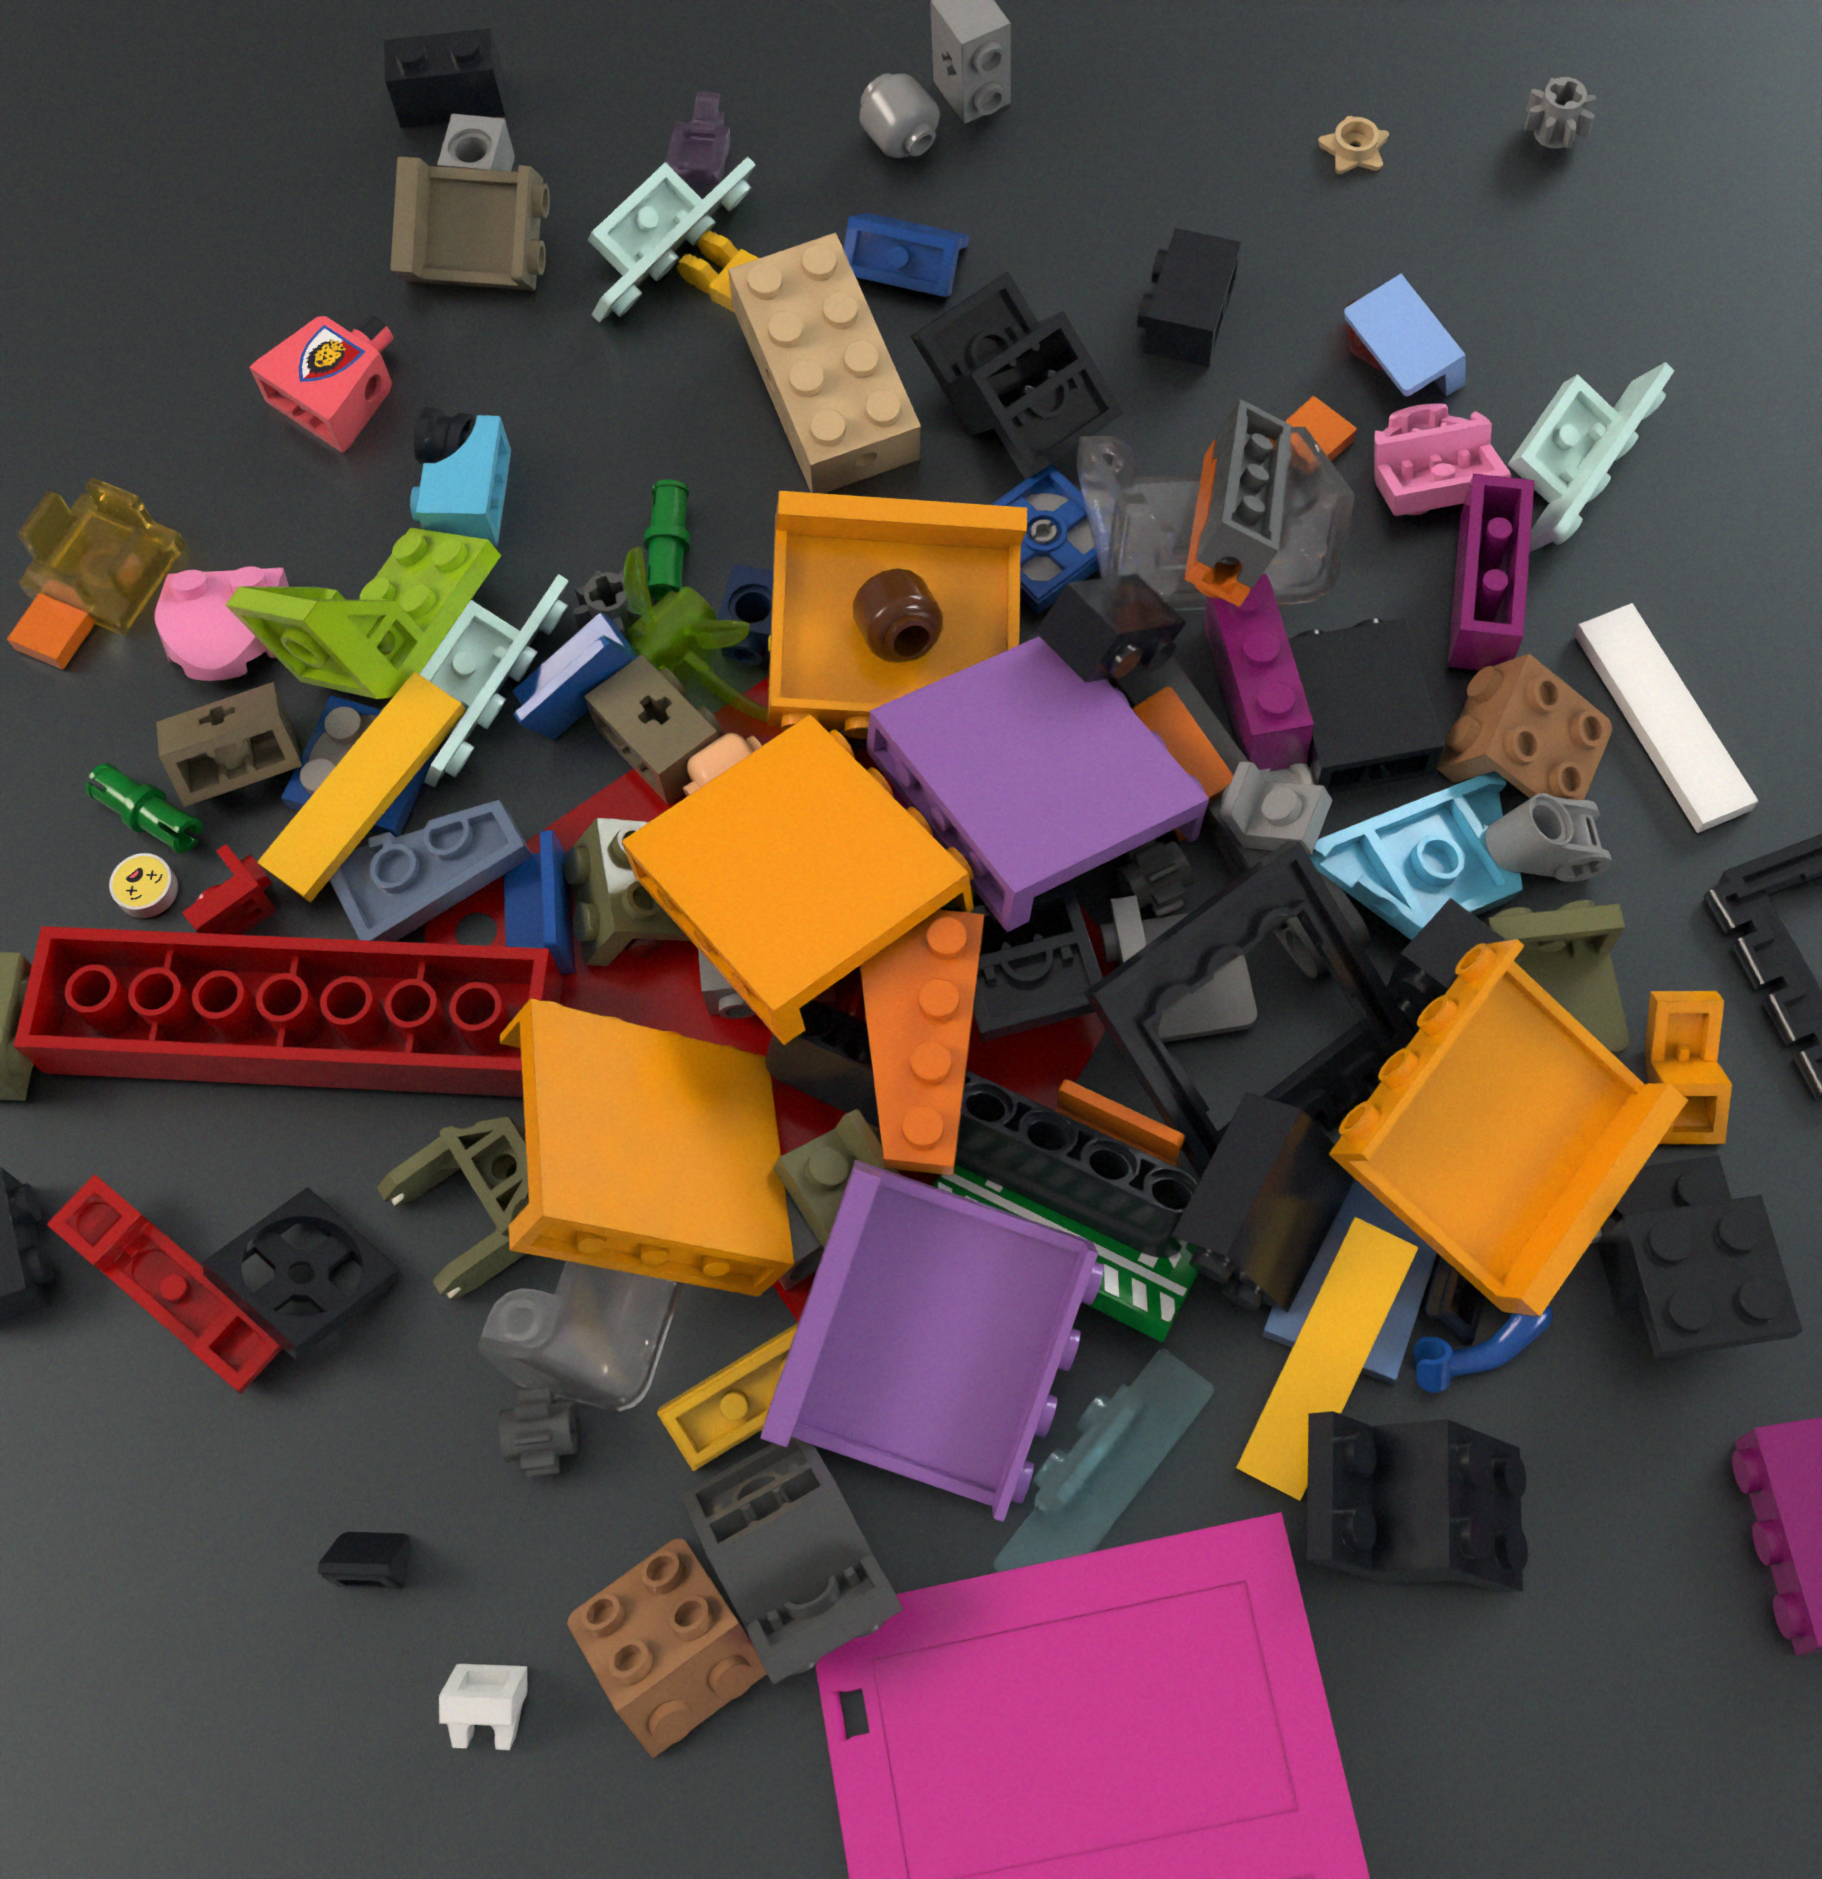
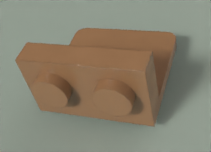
(1527, 731)
(665, 1646)

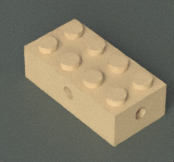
(825, 364)

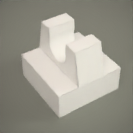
(483, 1697)

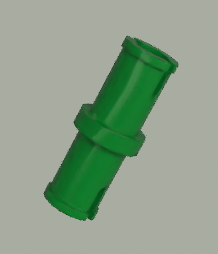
(667, 537)
(144, 808)

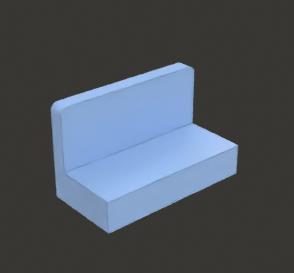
(1407, 338)

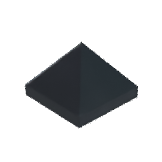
(1453, 1302)

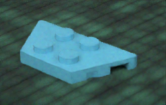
(1422, 856)

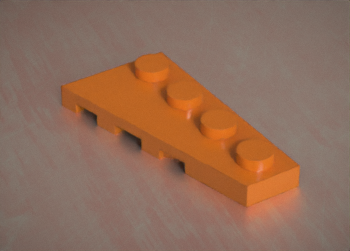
(919, 1037)

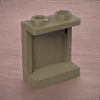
(468, 225)

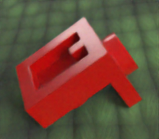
(236, 903)

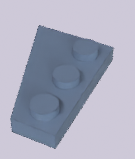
(419, 875)

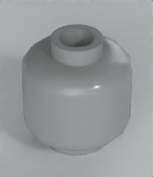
(899, 115)

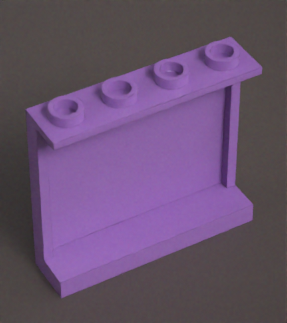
(1031, 773)
(934, 1337)

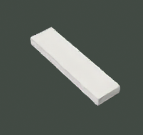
(1665, 718)

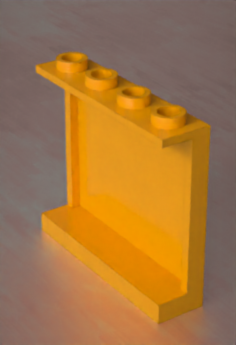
(838, 542)
(795, 870)
(1504, 1131)
(648, 1152)

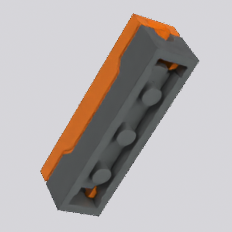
(1239, 504)

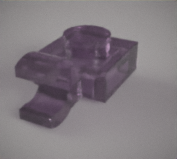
(701, 146)

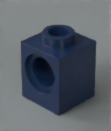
(745, 598)

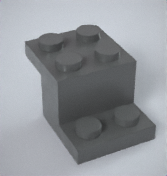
(790, 1556)

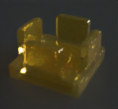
(98, 554)

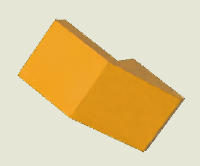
(1684, 1051)

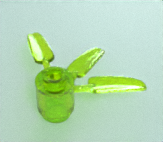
(677, 627)

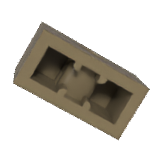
(652, 724)
(228, 744)

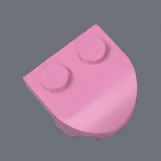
(1430, 458)
(200, 628)

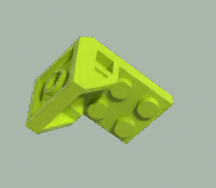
(386, 634)

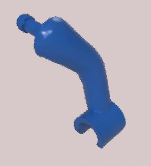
(1439, 1363)

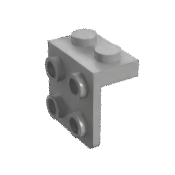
(1215, 1008)

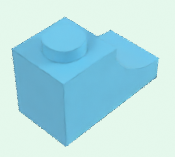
(468, 487)

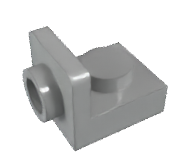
(1271, 813)

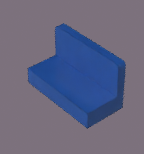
(903, 253)
(556, 690)
(541, 904)

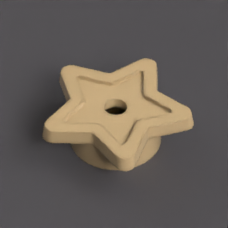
(1355, 131)

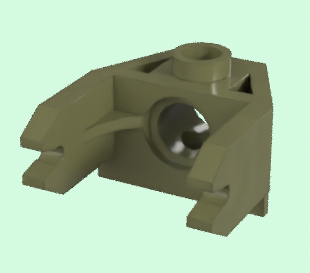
(496, 1167)

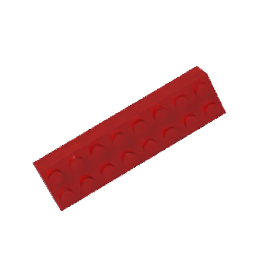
(280, 1009)

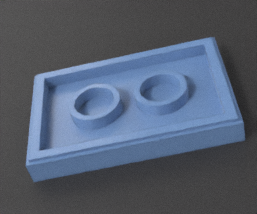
(1391, 1343)

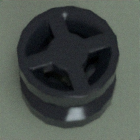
(440, 435)

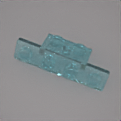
(1109, 1464)

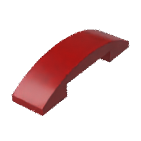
(164, 1282)

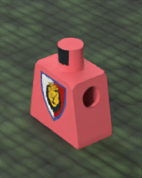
(328, 377)

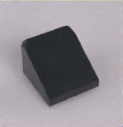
(367, 1560)

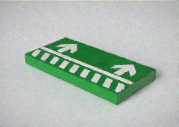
(1134, 1286)

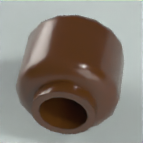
(897, 615)

